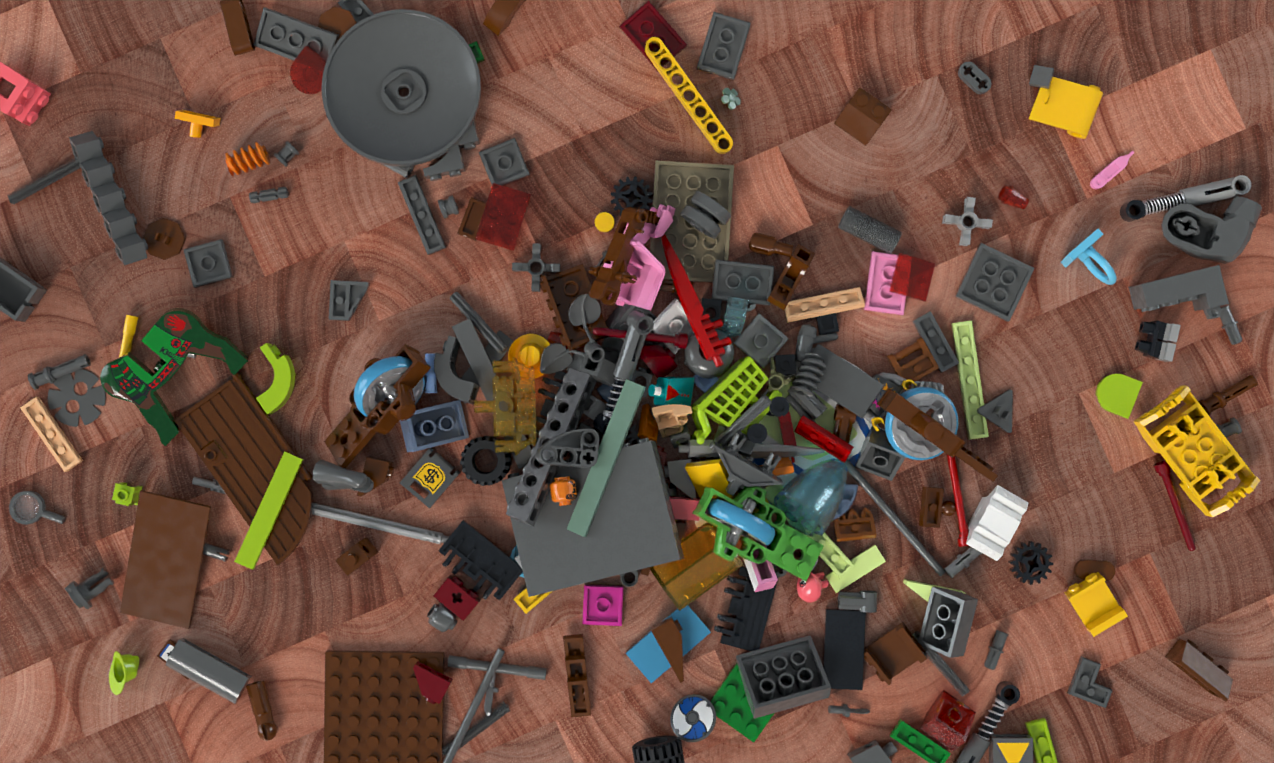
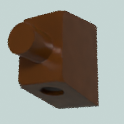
(356, 556)

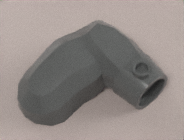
(1209, 236)

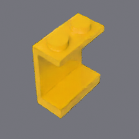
(1095, 604)

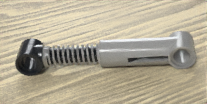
(1194, 195)

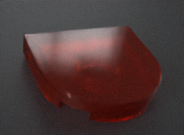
(307, 71)

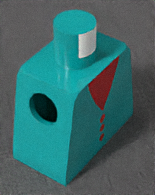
(672, 390)

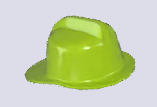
(122, 670)

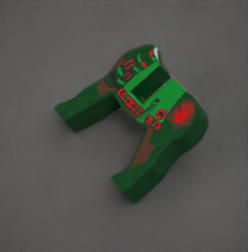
(171, 339)

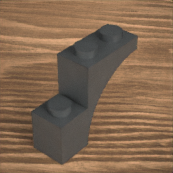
(452, 162)

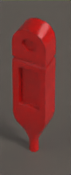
(787, 431)

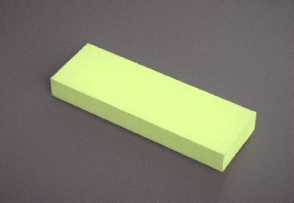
(864, 563)

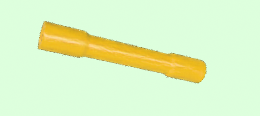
(128, 334)

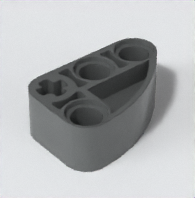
(574, 444)

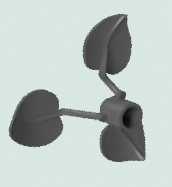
(582, 311)

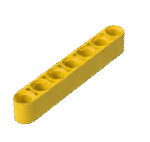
(687, 86)

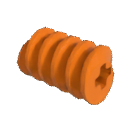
(247, 159)

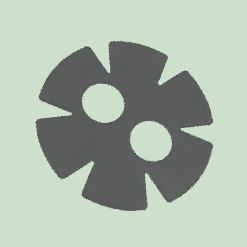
(86, 410)

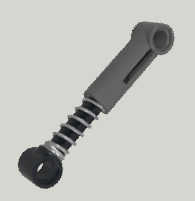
(626, 362)
(979, 741)

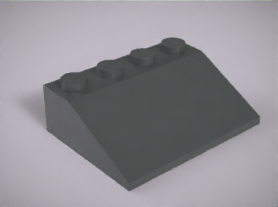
(783, 676)

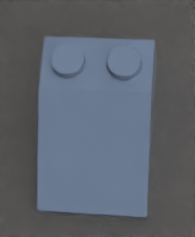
(434, 426)

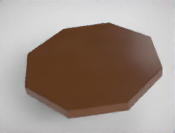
(337, 20)
(164, 238)

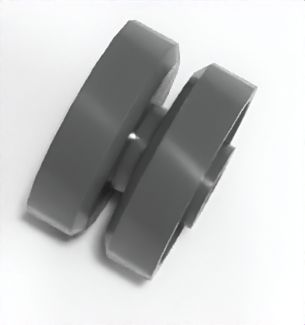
(705, 215)

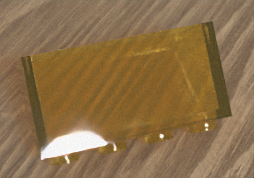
(698, 572)

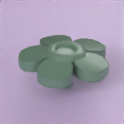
(730, 98)

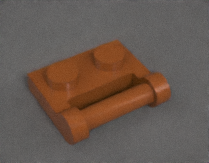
(917, 367)

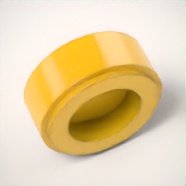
(604, 222)

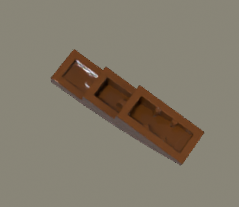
(577, 675)

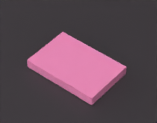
(879, 280)

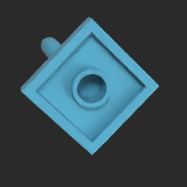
(1083, 252)

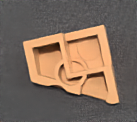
(671, 418)

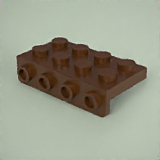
(562, 291)

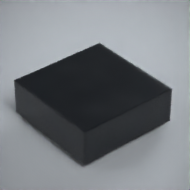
(827, 324)

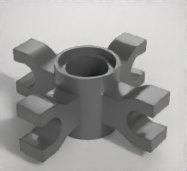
(536, 258)

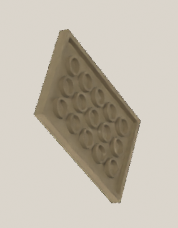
(675, 186)

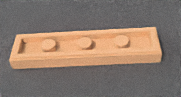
(824, 304)
(51, 434)

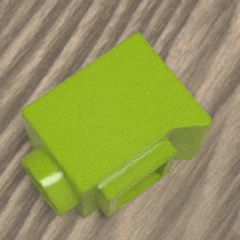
(126, 494)

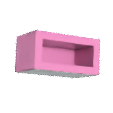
(762, 574)

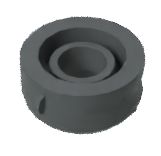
(702, 367)

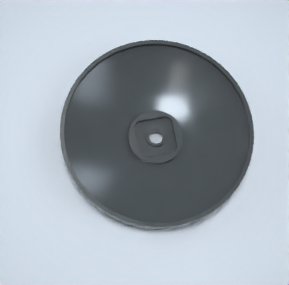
(396, 53)

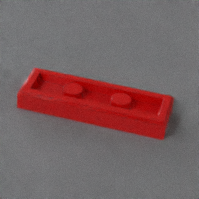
(823, 439)

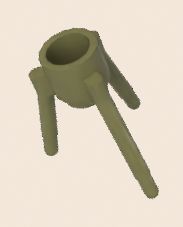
(777, 379)

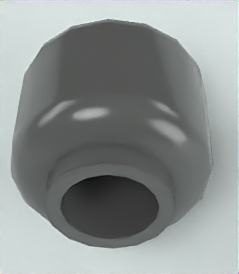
(441, 618)

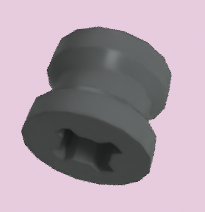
(448, 206)

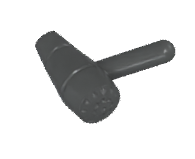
(806, 339)

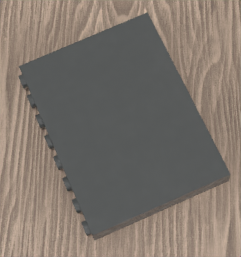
(628, 533)

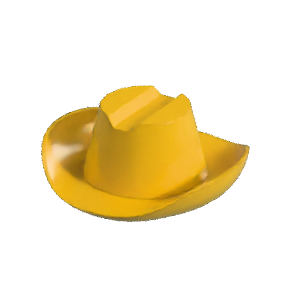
(528, 351)

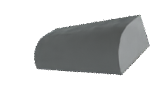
(208, 670)

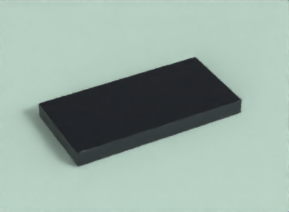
(844, 648)

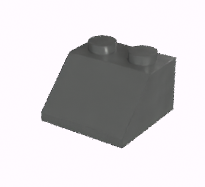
(879, 456)

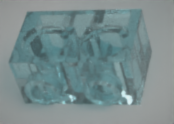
(734, 316)

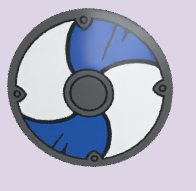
(693, 718)

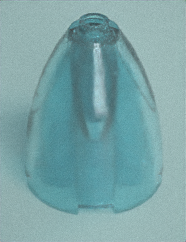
(814, 496)

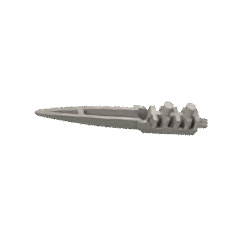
(759, 451)

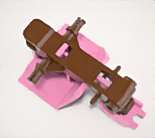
(629, 269)

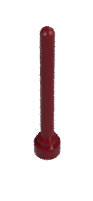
(679, 340)
(1163, 470)

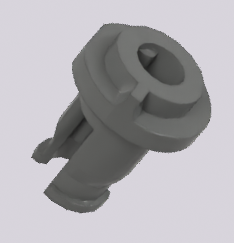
(82, 593)

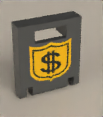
(432, 475)

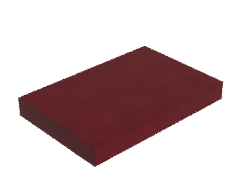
(650, 23)

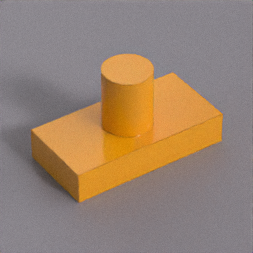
(197, 121)

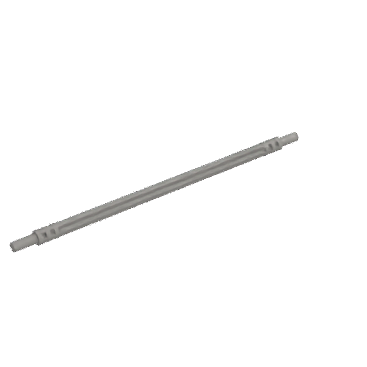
(354, 518)

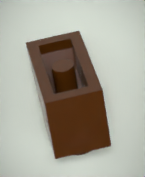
(378, 471)

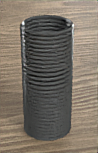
(874, 232)

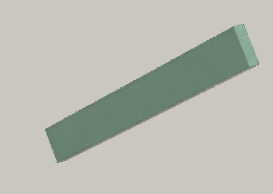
(607, 457)

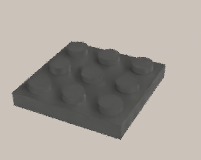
(994, 282)

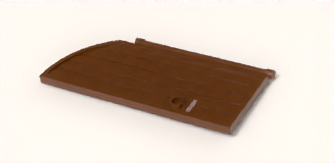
(242, 454)

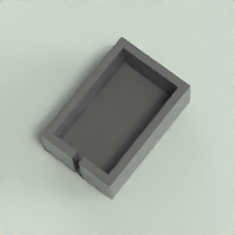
(18, 292)

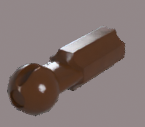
(262, 710)

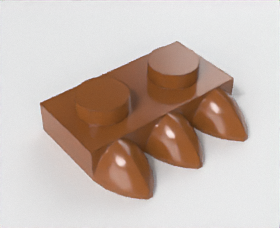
(855, 527)

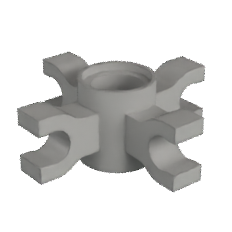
(965, 237)

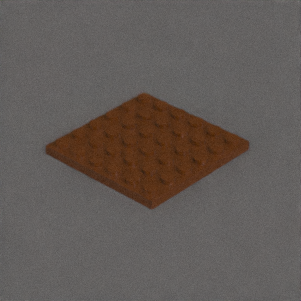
(378, 708)

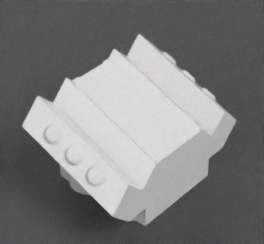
(995, 522)

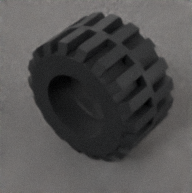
(470, 468)
(658, 750)

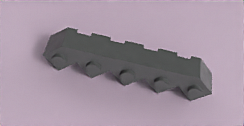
(108, 197)

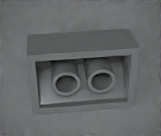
(948, 621)

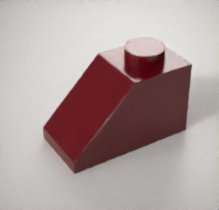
(658, 360)
(431, 683)

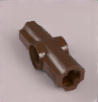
(843, 422)

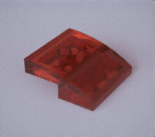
(912, 277)

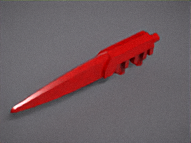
(701, 324)

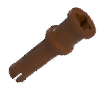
(1220, 399)

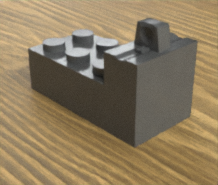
(1202, 287)

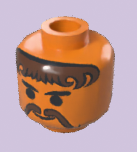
(563, 490)

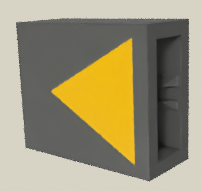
(1011, 748)

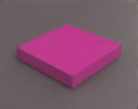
(602, 605)

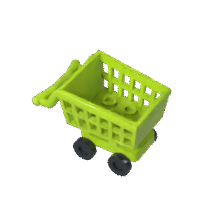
(755, 432)

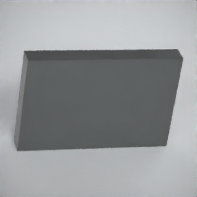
(723, 46)
(742, 281)

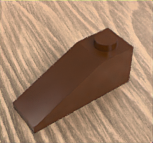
(670, 640)

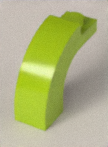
(283, 380)

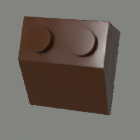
(862, 116)

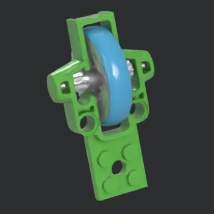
(736, 519)

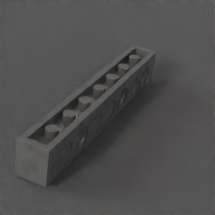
(545, 475)

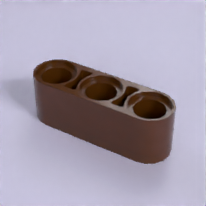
(237, 26)

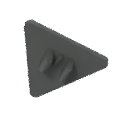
(999, 411)

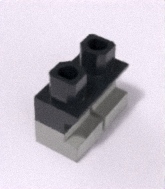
(1158, 332)

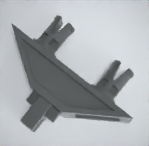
(744, 472)

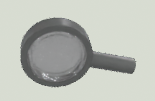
(30, 507)

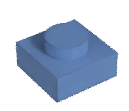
(703, 383)

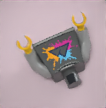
(890, 381)

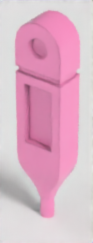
(1110, 171)

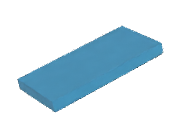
(648, 654)

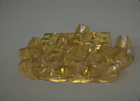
(524, 406)

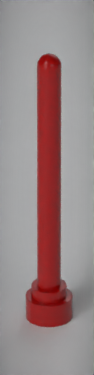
(958, 501)

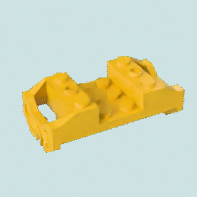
(1196, 451)

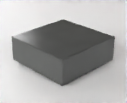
(1041, 76)

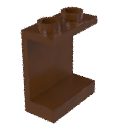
(894, 652)

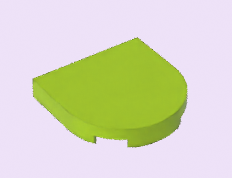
(1118, 394)

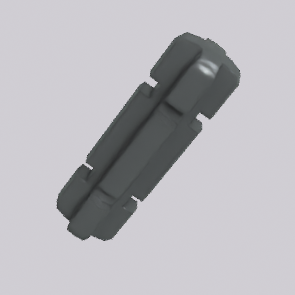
(268, 195)

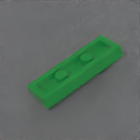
(919, 743)

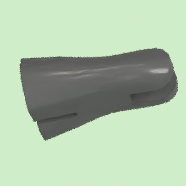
(336, 478)

